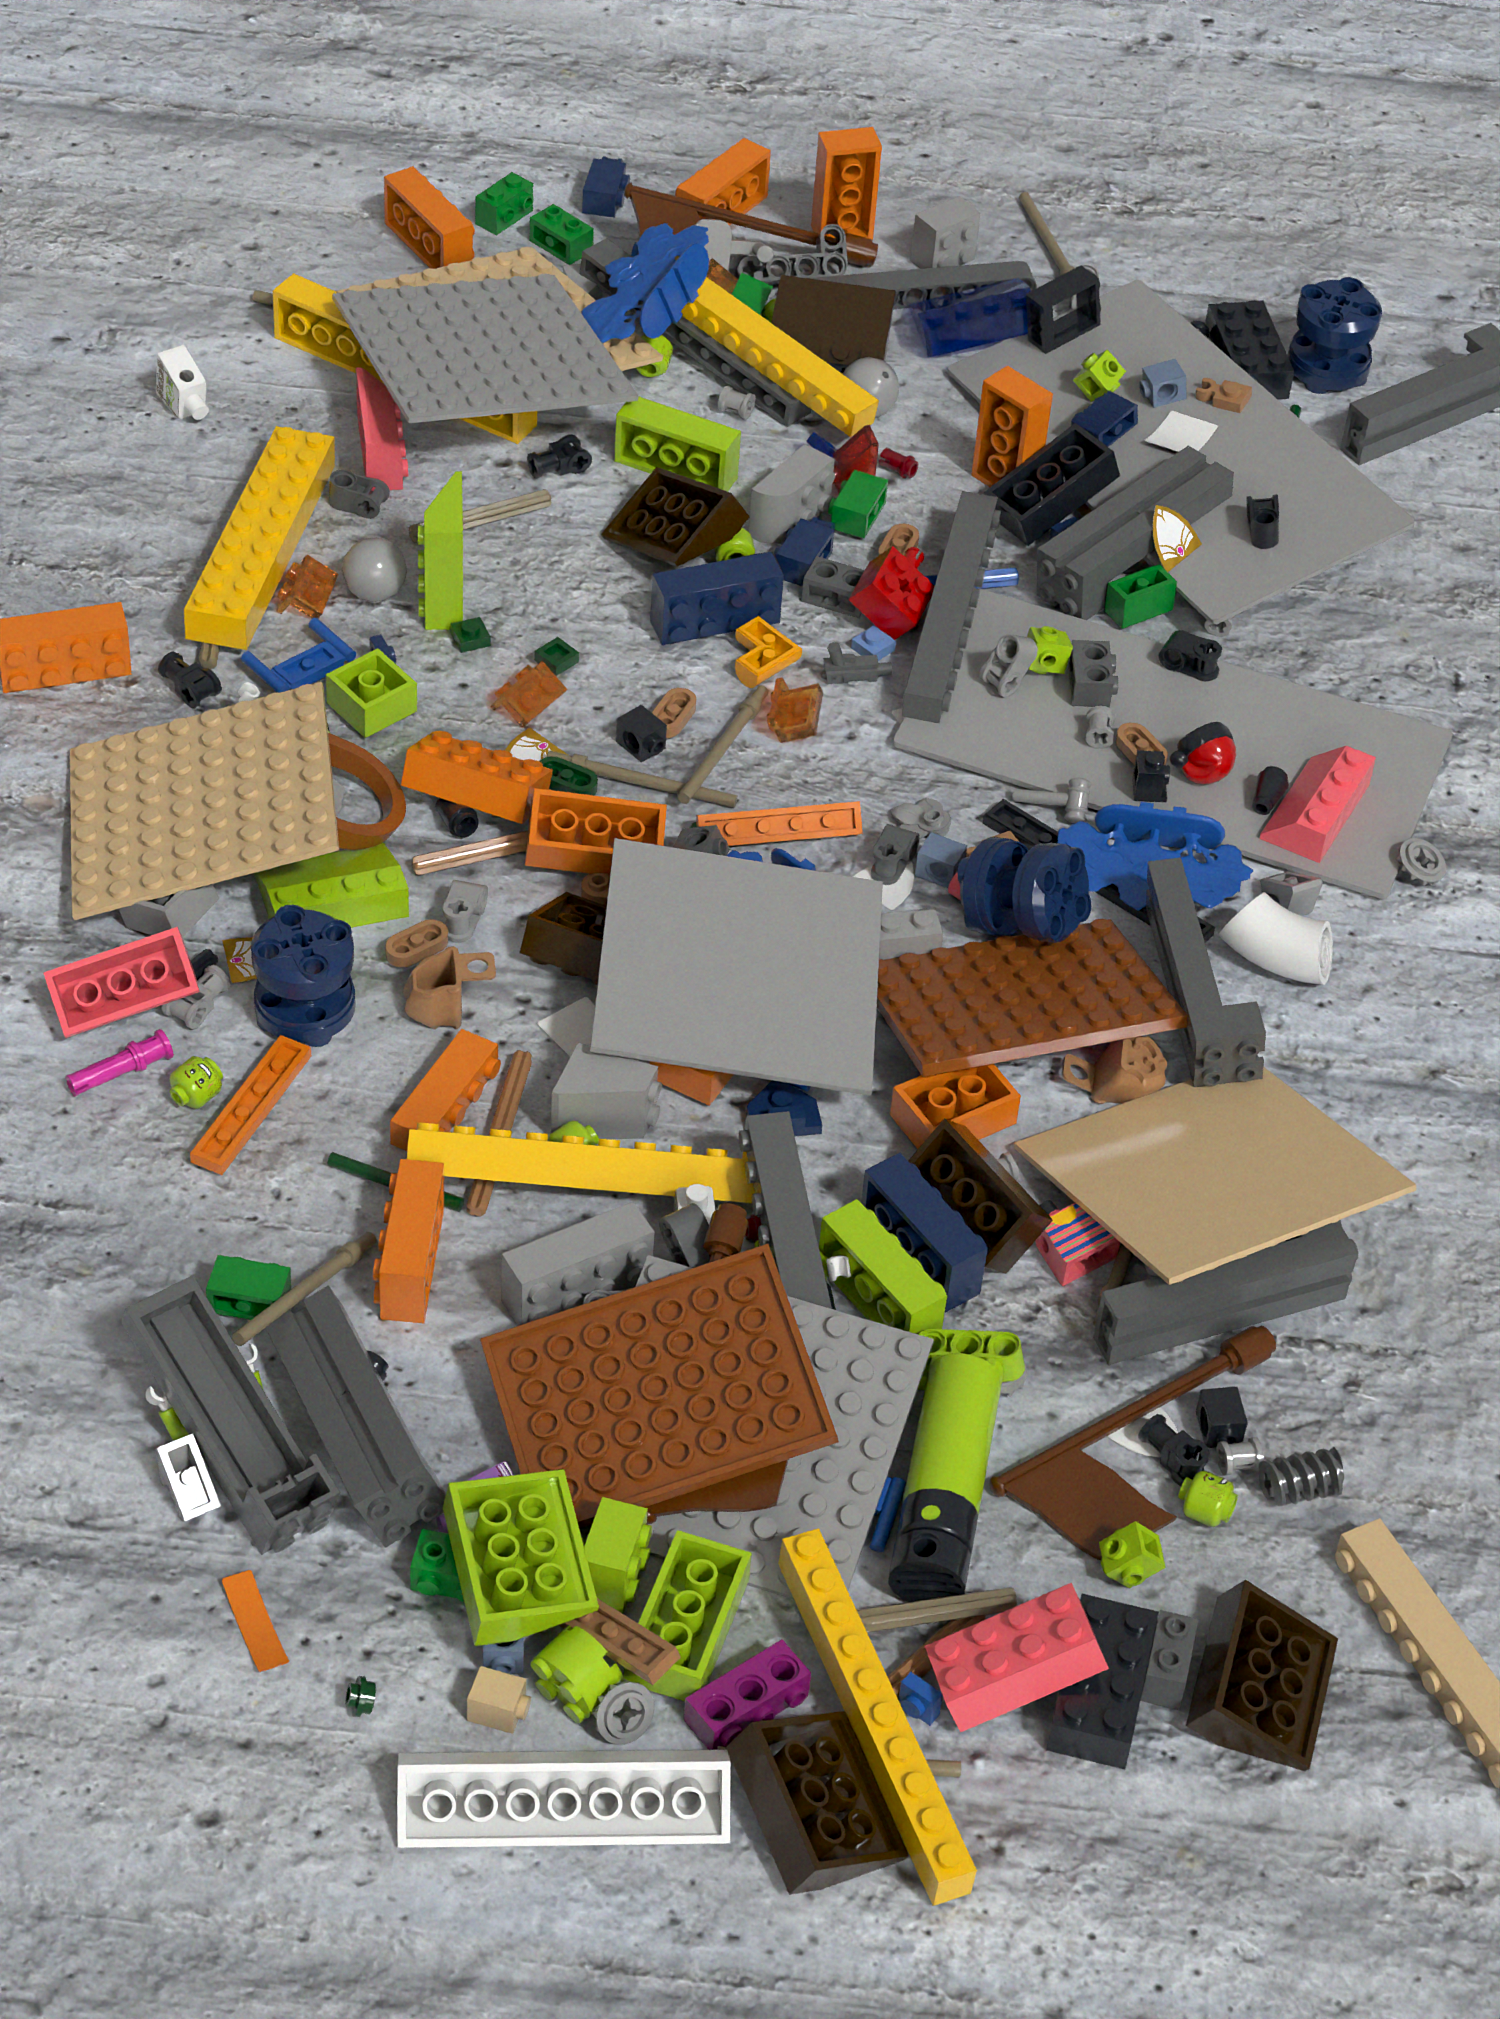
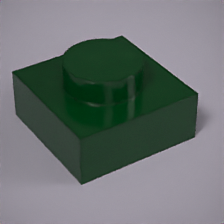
(470, 634)
(557, 656)

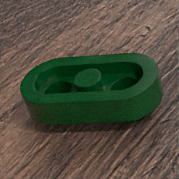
(570, 776)

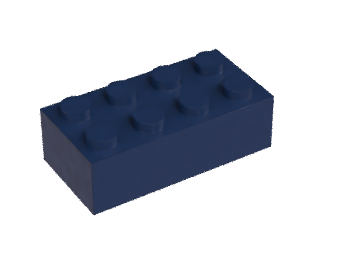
(715, 597)
(926, 1227)

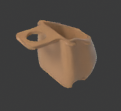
(435, 986)
(1122, 1072)

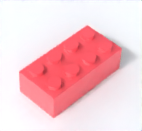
(1016, 1657)

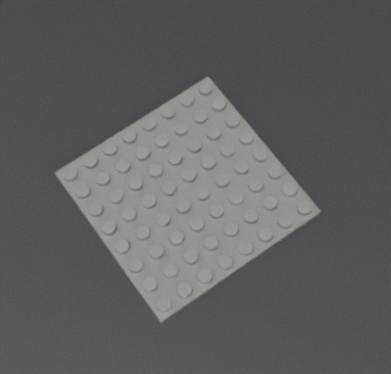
(483, 348)
(739, 967)
(869, 1388)

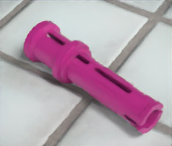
(134, 1057)

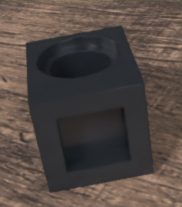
(641, 733)
(1221, 1416)

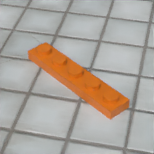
(786, 823)
(250, 1105)

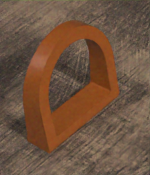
(380, 779)

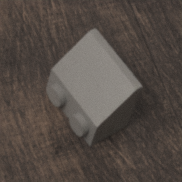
(909, 932)

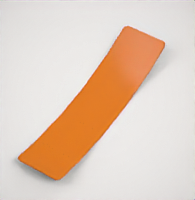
(254, 1621)

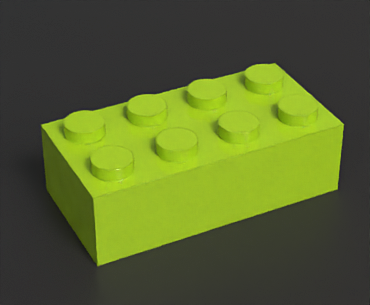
(676, 441)
(884, 1278)
(694, 1609)

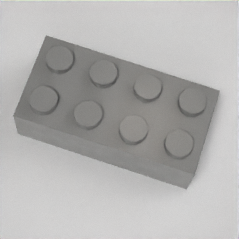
(574, 1261)

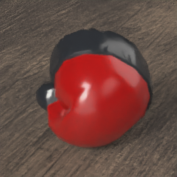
(1206, 753)

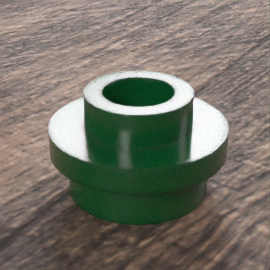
(360, 1696)

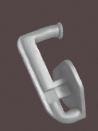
(722, 245)

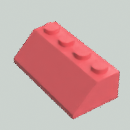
(380, 432)
(1320, 802)
(121, 982)

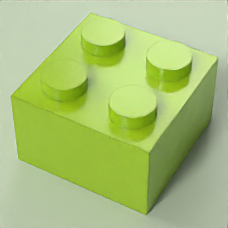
(371, 692)
(618, 1551)

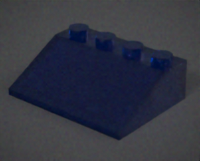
(971, 317)

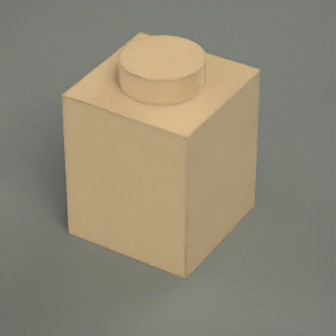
(497, 1700)

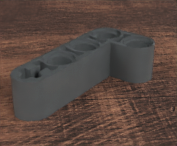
(789, 262)
(685, 1235)

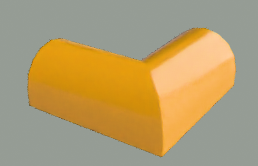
(768, 652)

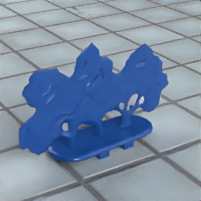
(655, 279)
(1138, 840)

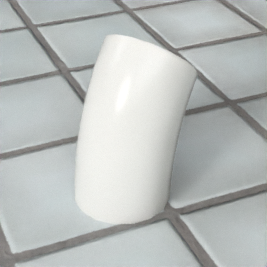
(1281, 940)

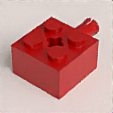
(893, 591)

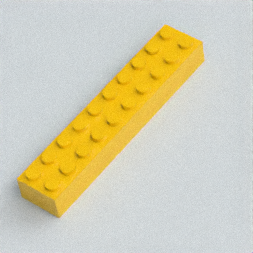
(312, 322)
(259, 538)

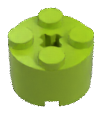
(575, 1672)

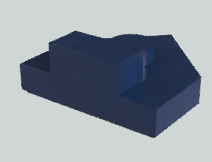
(784, 1097)

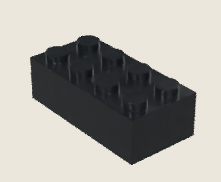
(1252, 342)
(1053, 483)
(1100, 1713)

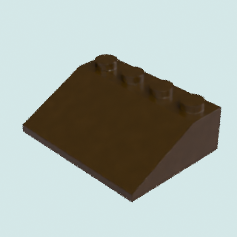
(835, 318)
(676, 518)
(567, 935)
(1262, 1678)
(815, 1800)

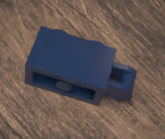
(605, 187)
(802, 546)

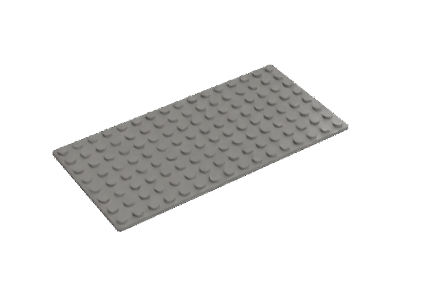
(1324, 501)
(1042, 744)

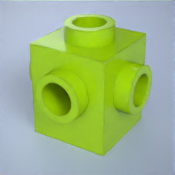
(1103, 370)
(1052, 650)
(1131, 1555)

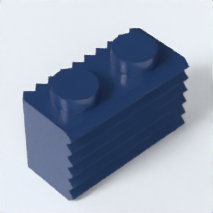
(1108, 417)

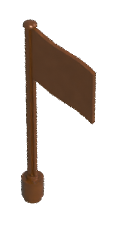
(657, 208)
(753, 1489)
(1087, 1497)

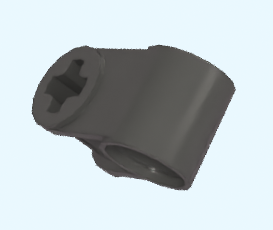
(355, 495)
(893, 853)

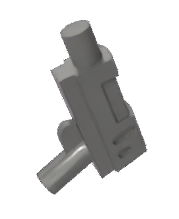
(848, 667)

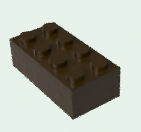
(982, 1193)

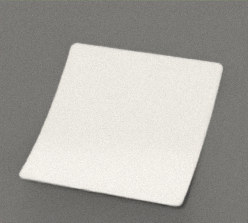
(1182, 431)

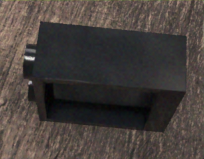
(1051, 334)

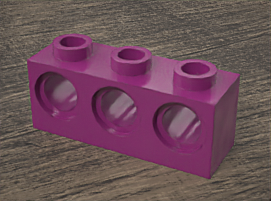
(754, 1680)

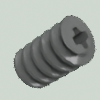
(1302, 1474)

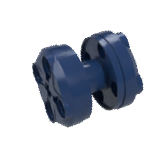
(1334, 335)
(1024, 889)
(303, 975)

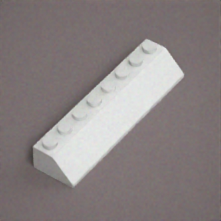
(563, 1798)

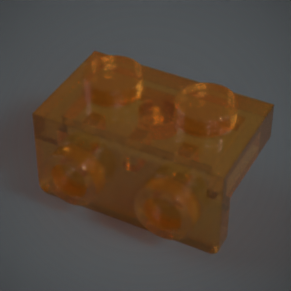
(307, 587)
(530, 694)
(794, 711)

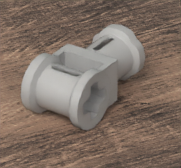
(195, 1007)

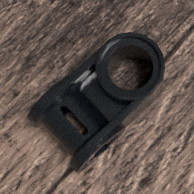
(1263, 521)
(1190, 654)

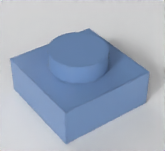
(873, 642)

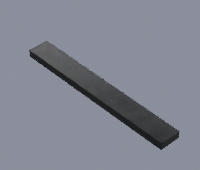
(1031, 832)

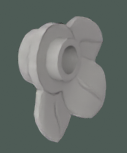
(923, 817)

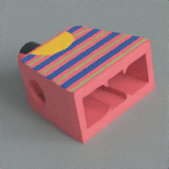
(1074, 1243)

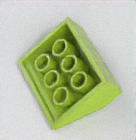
(442, 558)
(347, 884)
(518, 1554)

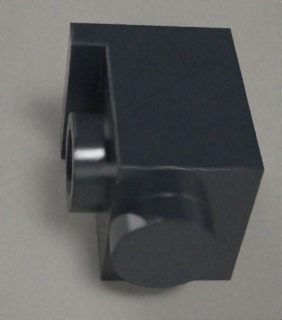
(1150, 777)

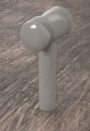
(1075, 800)

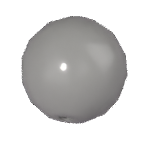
(877, 379)
(374, 569)

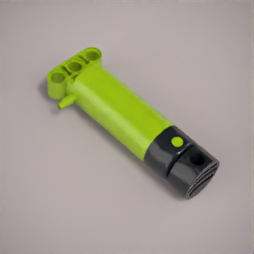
(950, 1459)

